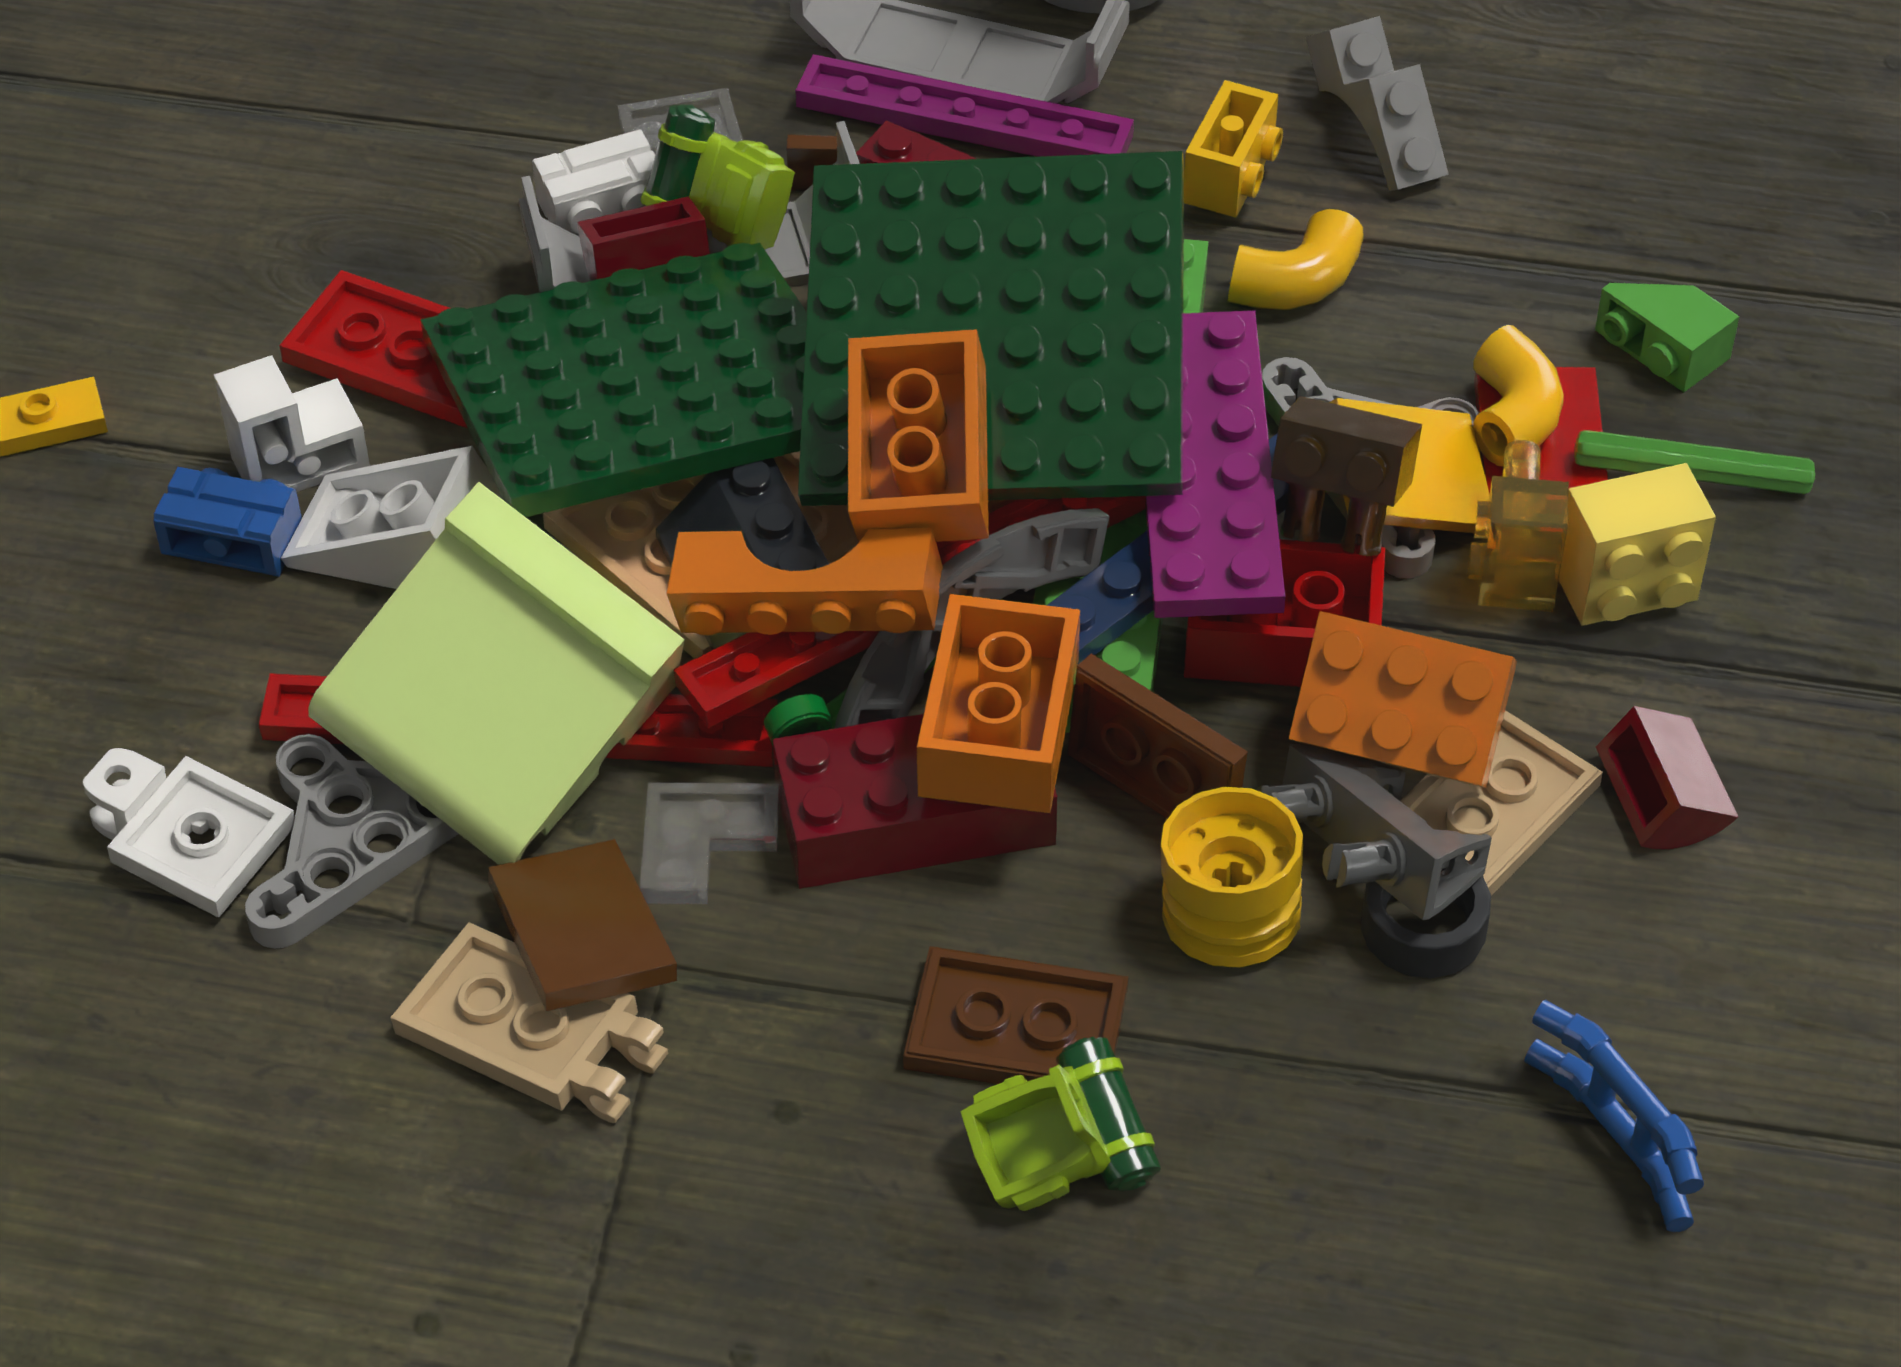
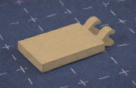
(489, 1017)

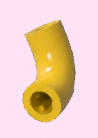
(1300, 274)
(1528, 391)

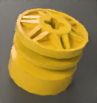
(1231, 876)

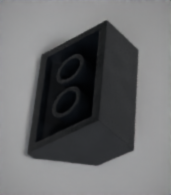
(751, 501)

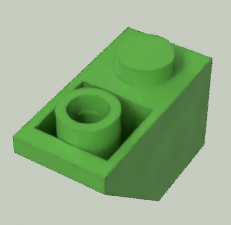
(1668, 329)

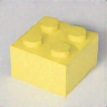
(1635, 544)

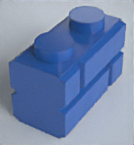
(227, 520)

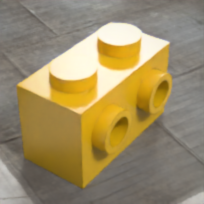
(1231, 149)

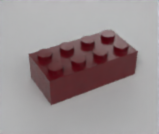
(858, 811)

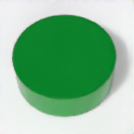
(798, 716)

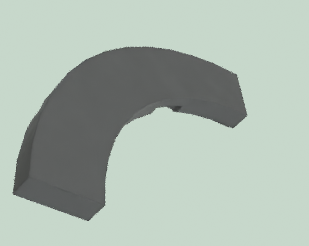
(1009, 560)

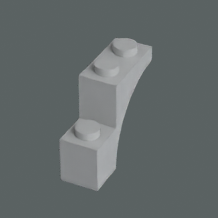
(1387, 101)

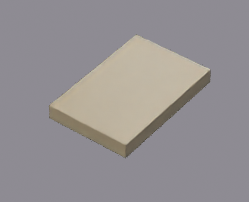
(1526, 799)

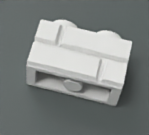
(593, 179)

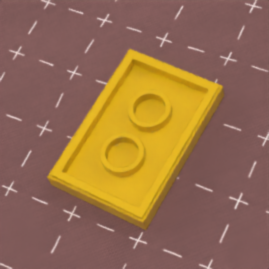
(1446, 471)

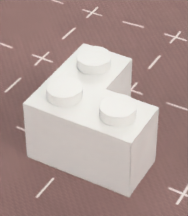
(288, 433)

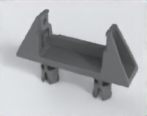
(1374, 832)

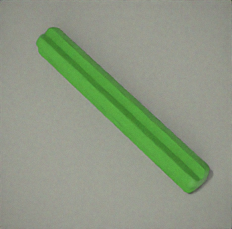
(1706, 462)

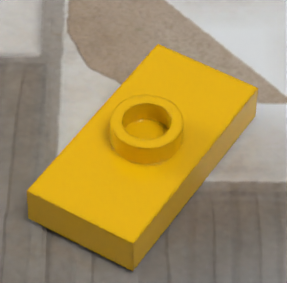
(50, 416)

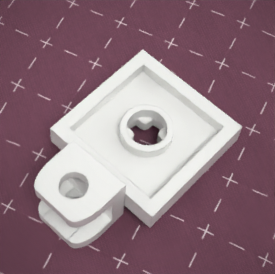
(154, 815)

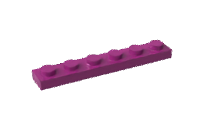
(959, 111)

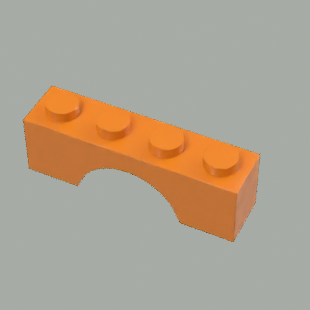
(877, 586)

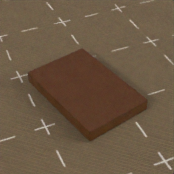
(1146, 741)
(582, 925)
(1006, 1015)

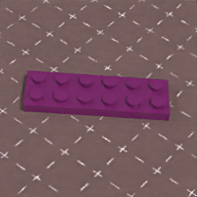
(1219, 539)

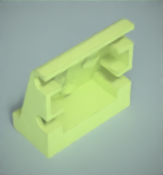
(498, 678)

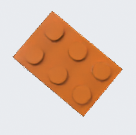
(918, 434)
(1403, 699)
(998, 703)

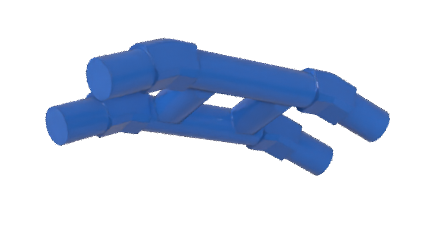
(1668, 1172)

